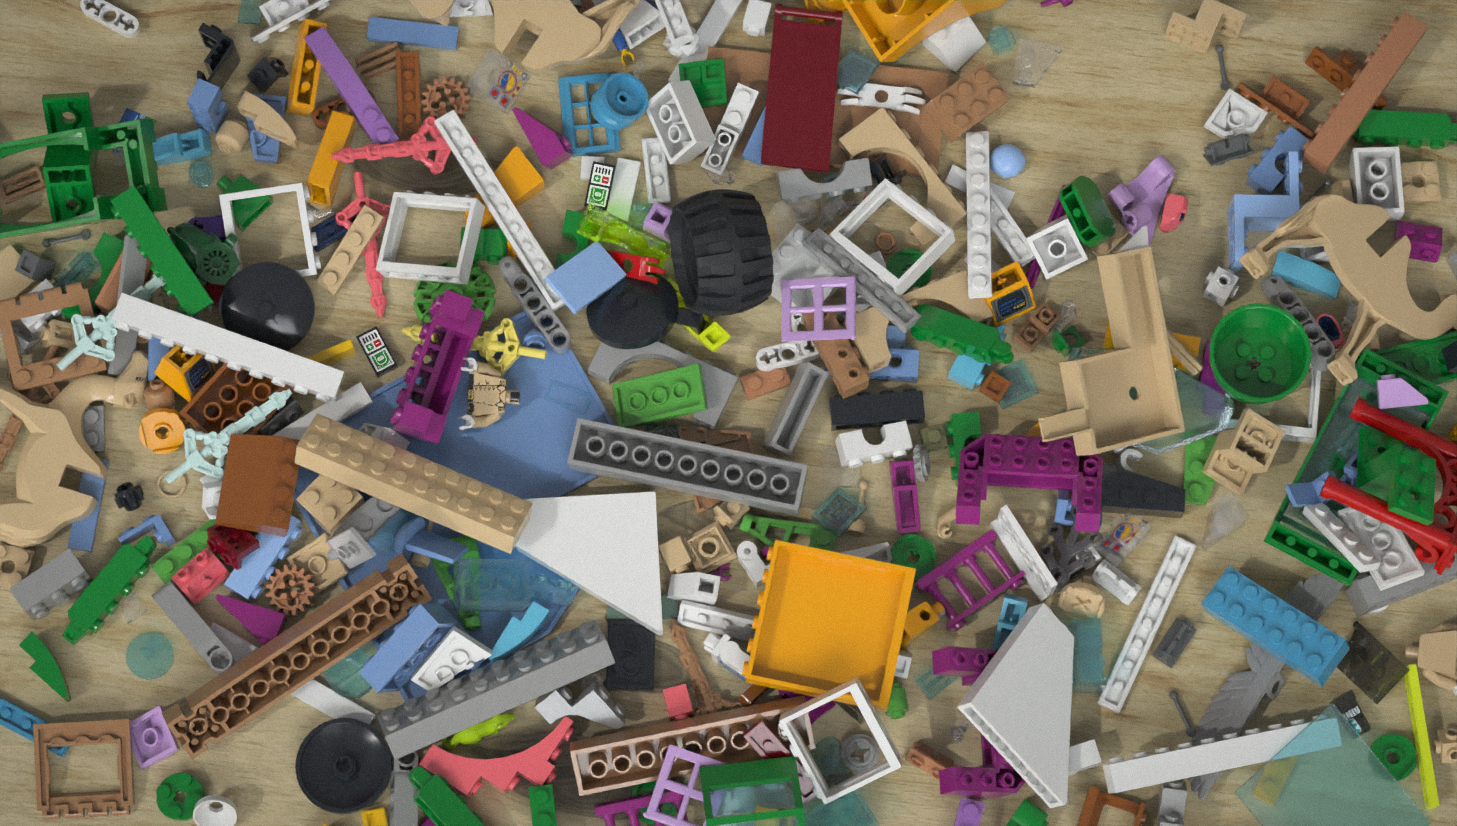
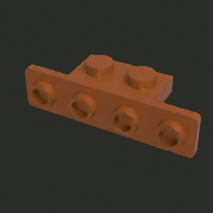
(1339, 70)
(1282, 100)

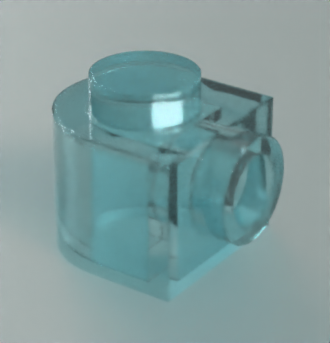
(1001, 40)

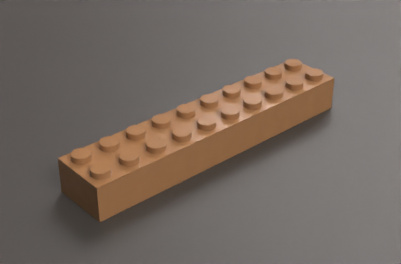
(638, 753)

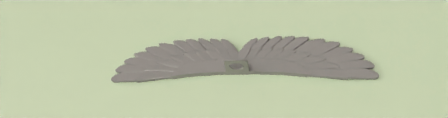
(1246, 689)

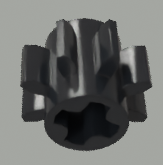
(129, 496)

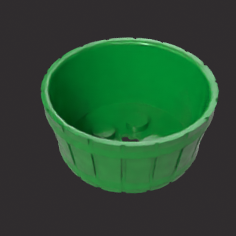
(1273, 340)

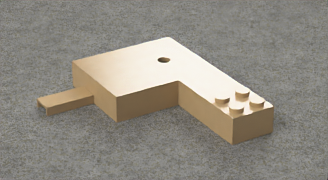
(1099, 384)

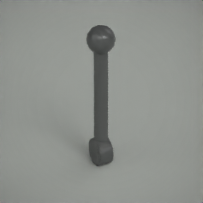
(1225, 84)
(1320, 190)
(84, 235)
(1191, 731)

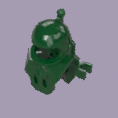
(206, 253)

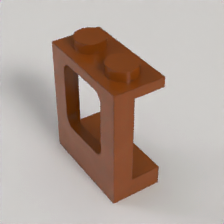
(1097, 799)

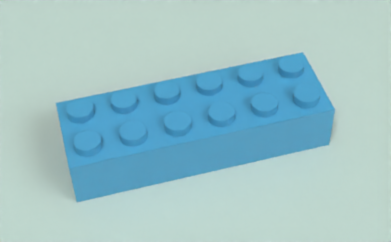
(1275, 626)

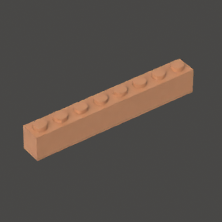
(1364, 92)

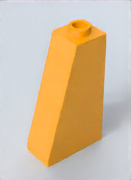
(326, 171)
(518, 180)

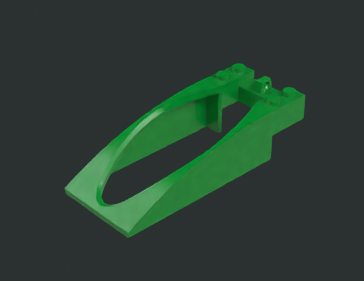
(132, 136)

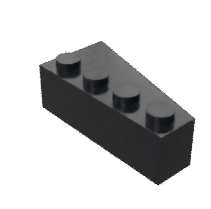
(1139, 495)

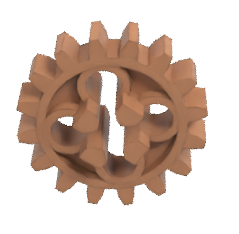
(450, 88)
(284, 601)

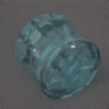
(198, 170)

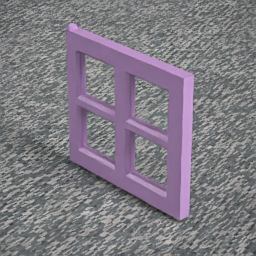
(818, 309)
(688, 791)

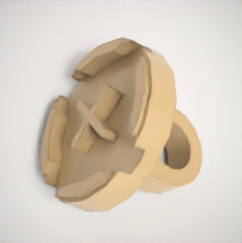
(1082, 600)

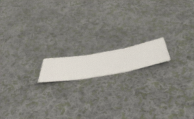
(957, 179)

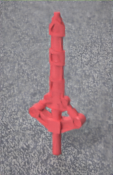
(417, 146)
(374, 278)

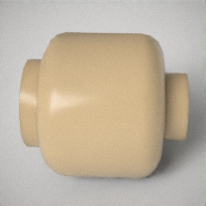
(232, 136)

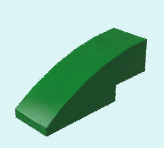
(46, 665)

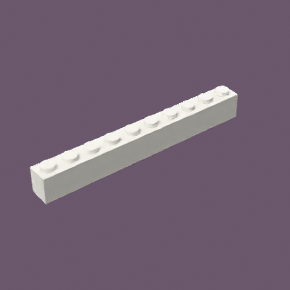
(228, 347)
(1199, 759)

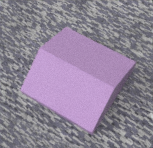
(152, 738)

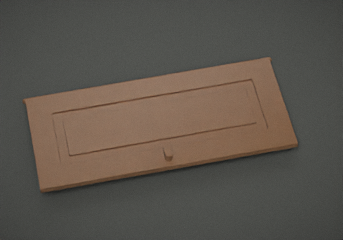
(752, 70)

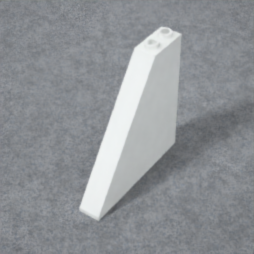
(603, 548)
(1026, 702)

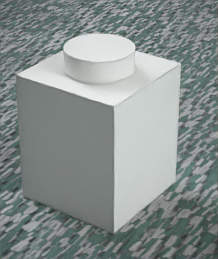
(757, 17)

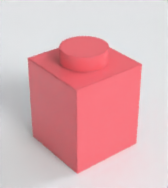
(678, 702)

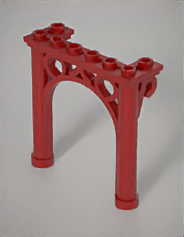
(1437, 537)

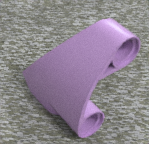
(1144, 196)

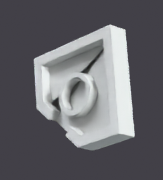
(1235, 116)

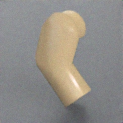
(944, 523)

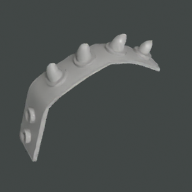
(351, 537)

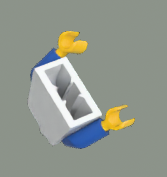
(638, 27)

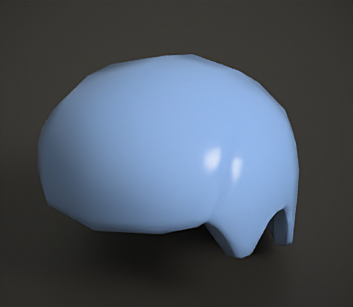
(1007, 160)

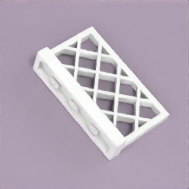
(1024, 555)

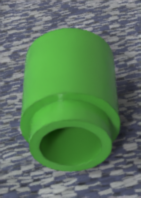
(898, 702)

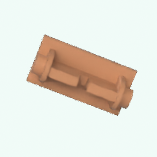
(920, 757)

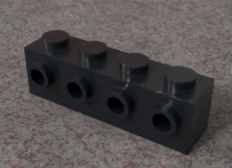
(876, 409)

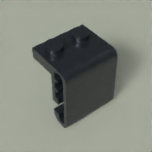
(222, 57)

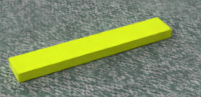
(1421, 738)

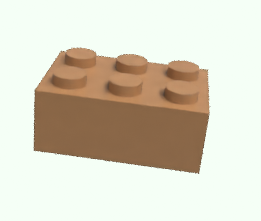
(967, 102)

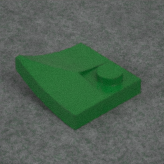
(707, 80)

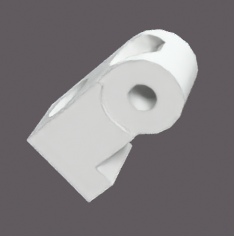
(751, 562)

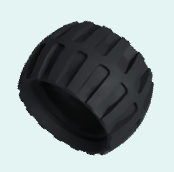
(721, 252)

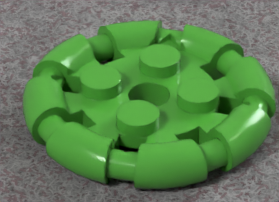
(482, 284)

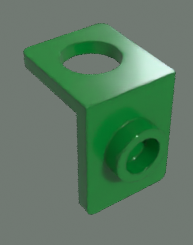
(1060, 344)

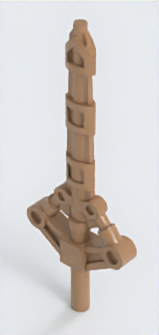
(9, 436)
(708, 702)

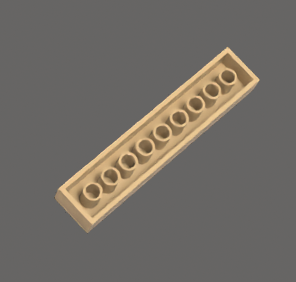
(413, 483)

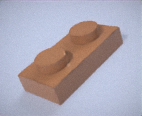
(763, 382)

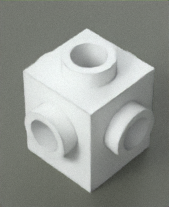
(684, 50)
(1221, 286)

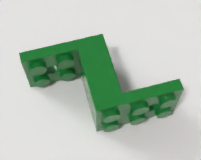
(68, 167)
(1396, 475)

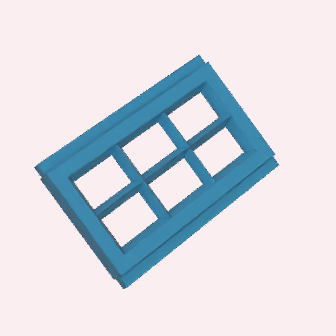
(568, 118)

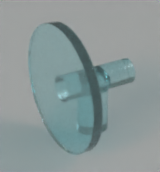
(149, 656)
(827, 756)

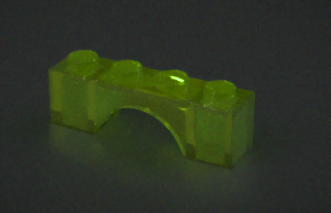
(603, 226)

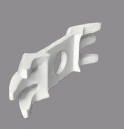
(895, 97)

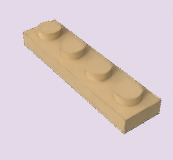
(350, 250)

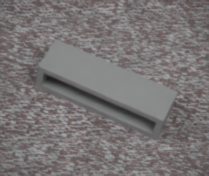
(794, 409)

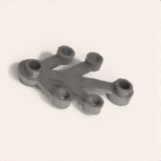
(1069, 550)

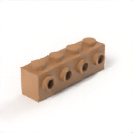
(839, 357)

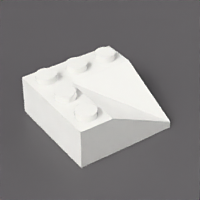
(796, 262)

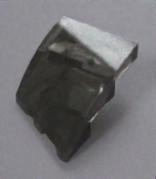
(1371, 664)

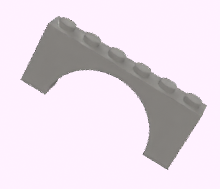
(718, 383)

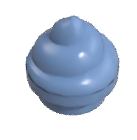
(535, 339)

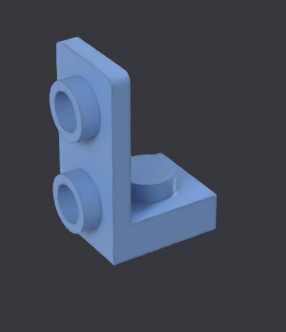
(1307, 493)
(1063, 509)
(149, 523)

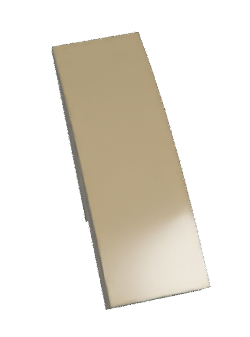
(266, 119)

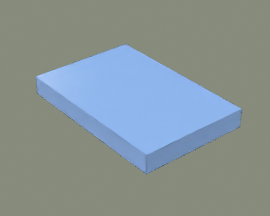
(585, 277)

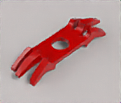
(639, 265)

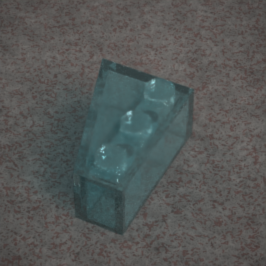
(1087, 656)

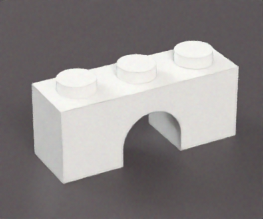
(855, 450)

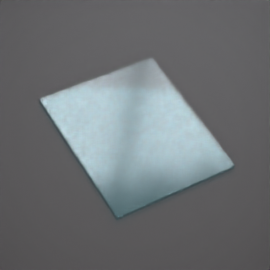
(1328, 781)

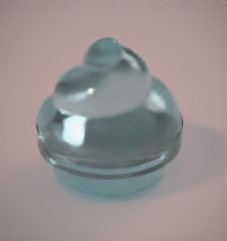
(639, 213)

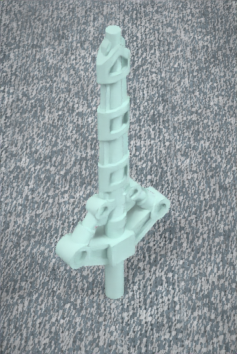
(103, 328)
(217, 444)

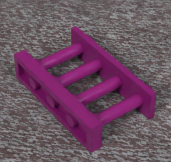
(968, 557)
(631, 806)

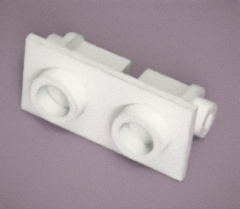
(1116, 582)

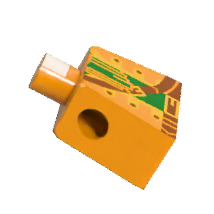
(920, 622)

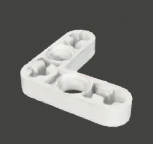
(126, 17)
(798, 347)

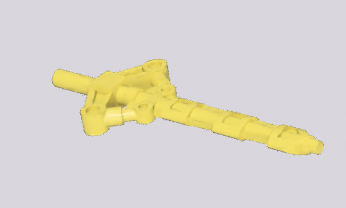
(489, 345)

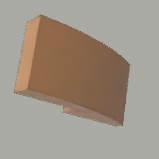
(1036, 327)

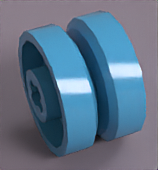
(619, 101)

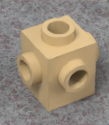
(1446, 745)

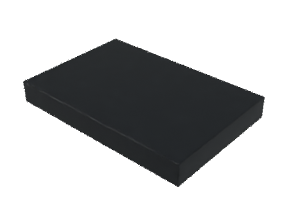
(633, 655)

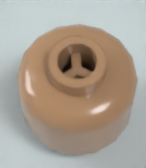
(159, 395)

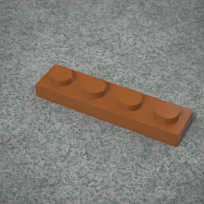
(408, 94)

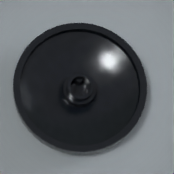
(269, 305)
(634, 313)
(343, 766)

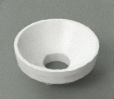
(208, 816)

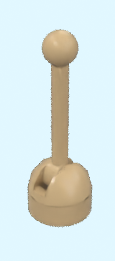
(858, 527)
(421, 560)

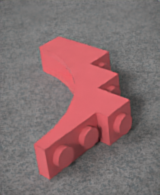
(502, 773)

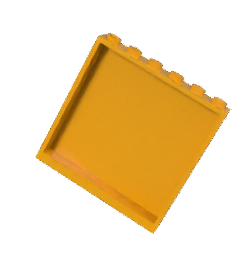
(828, 623)

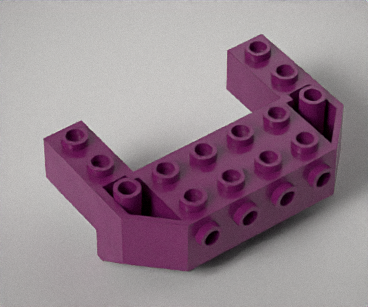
(456, 327)
(1029, 464)
(996, 776)

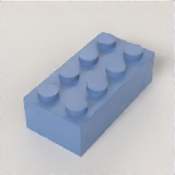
(407, 647)

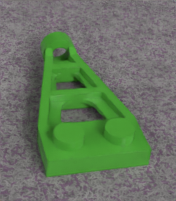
(818, 536)
(440, 567)

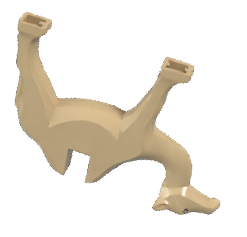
(562, 30)
(1370, 278)
(59, 444)

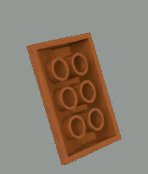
(227, 400)
(258, 484)

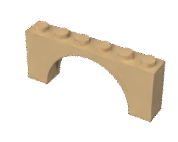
(882, 135)
(946, 294)

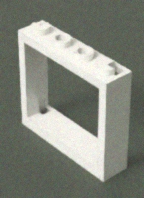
(400, 202)
(912, 206)
(306, 218)
(1294, 433)
(874, 722)

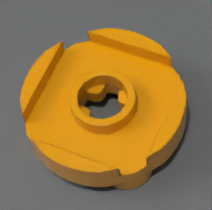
(162, 418)

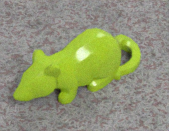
(476, 732)

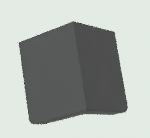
(35, 265)

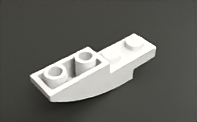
(730, 129)

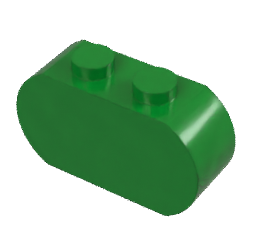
(1087, 211)

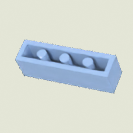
(261, 563)

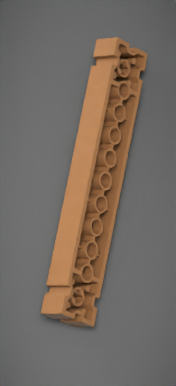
(296, 656)

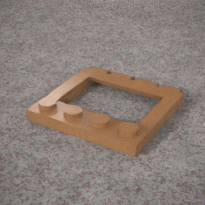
(46, 371)
(77, 734)

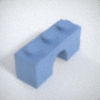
(207, 106)
(1265, 177)

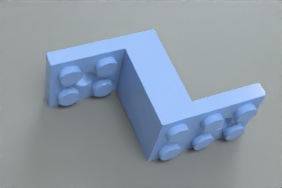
(1263, 211)

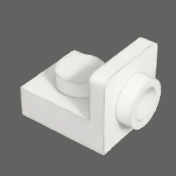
(210, 498)

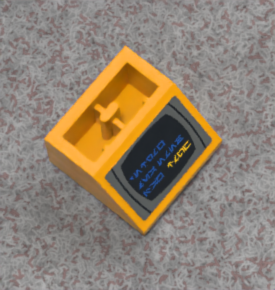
(1010, 294)
(185, 371)

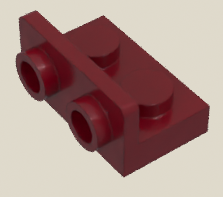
(231, 543)

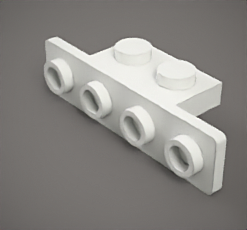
(282, 12)

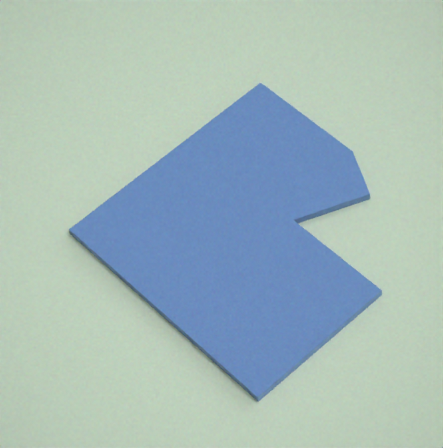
(517, 454)

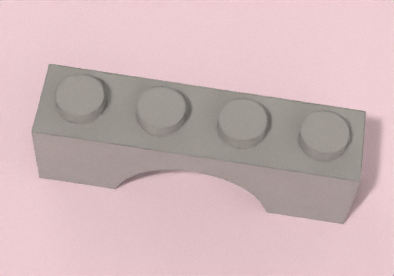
(853, 175)

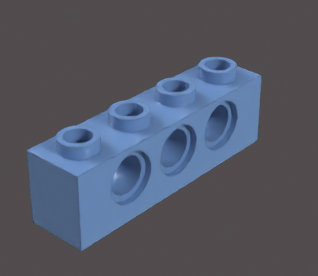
(905, 372)

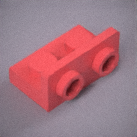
(200, 576)

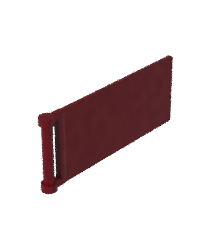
(801, 90)

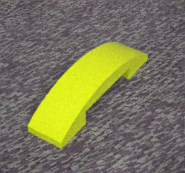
(713, 334)

